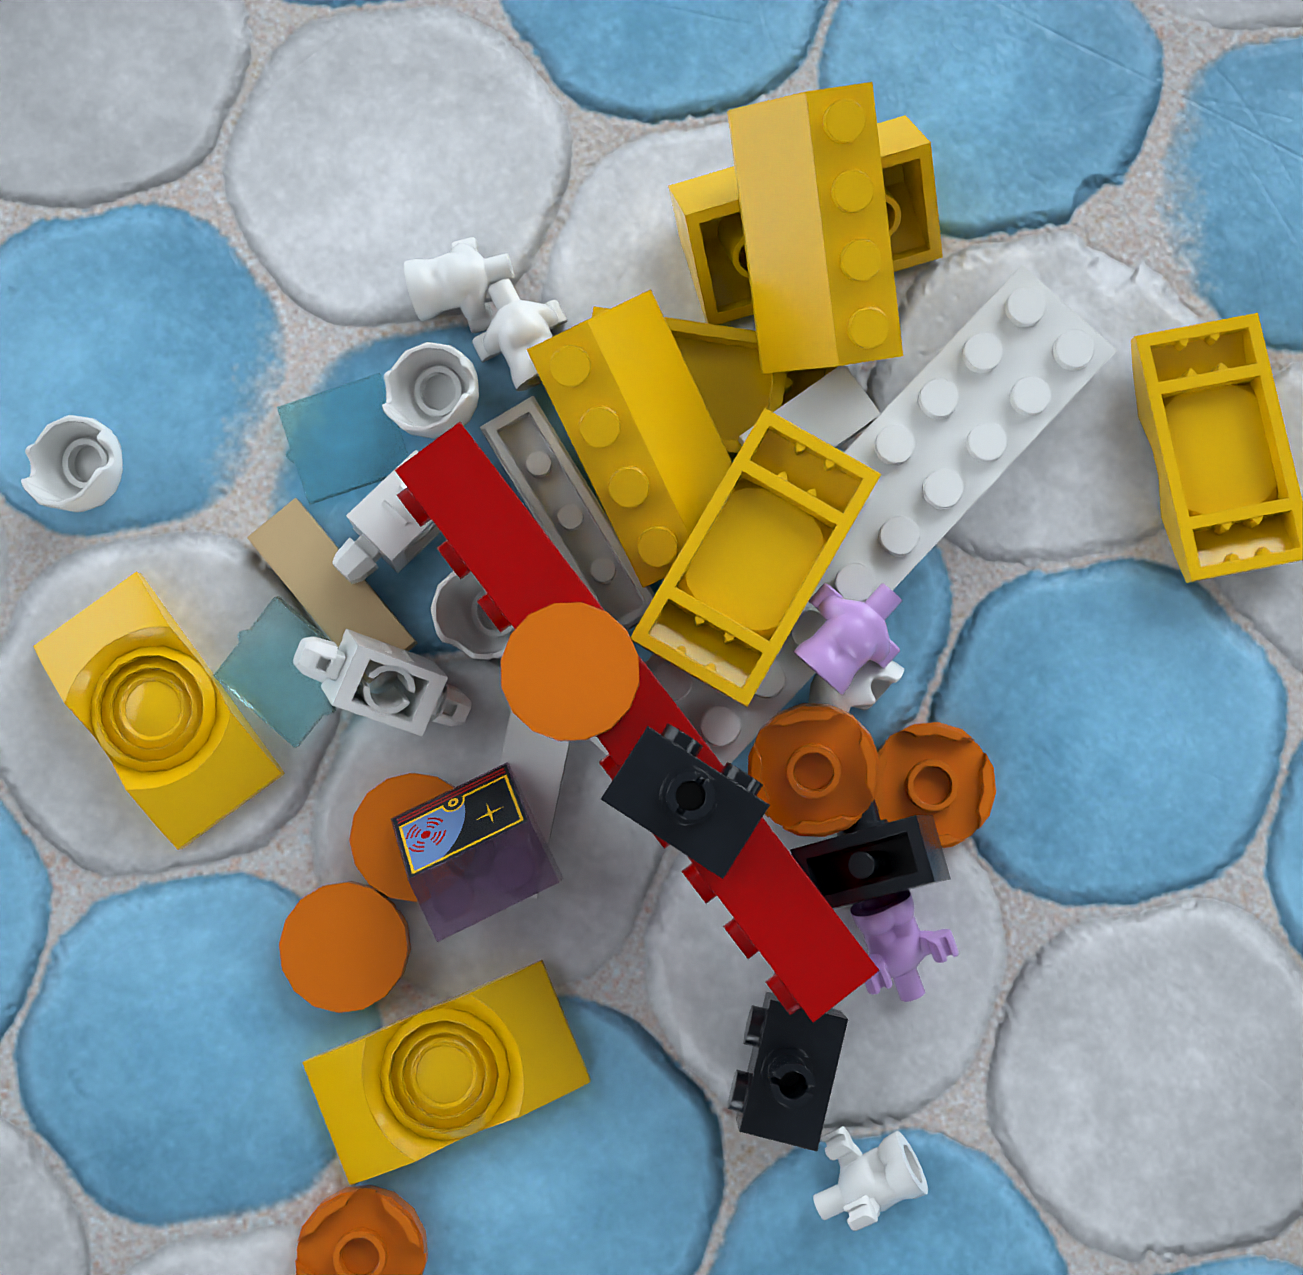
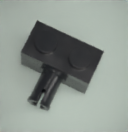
(687, 800)
(874, 859)
(788, 1073)

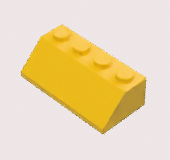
(816, 229)
(713, 233)
(636, 427)

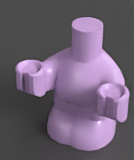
(850, 635)
(898, 944)

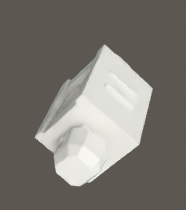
(384, 532)
(341, 674)

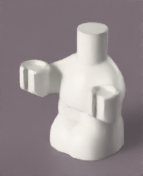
(456, 281)
(515, 329)
(869, 1180)

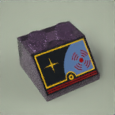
(474, 852)

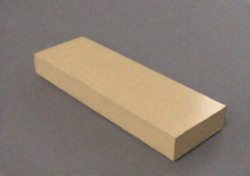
(303, 560)

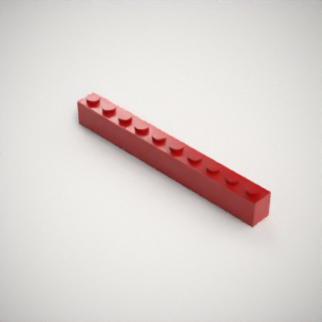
(523, 571)

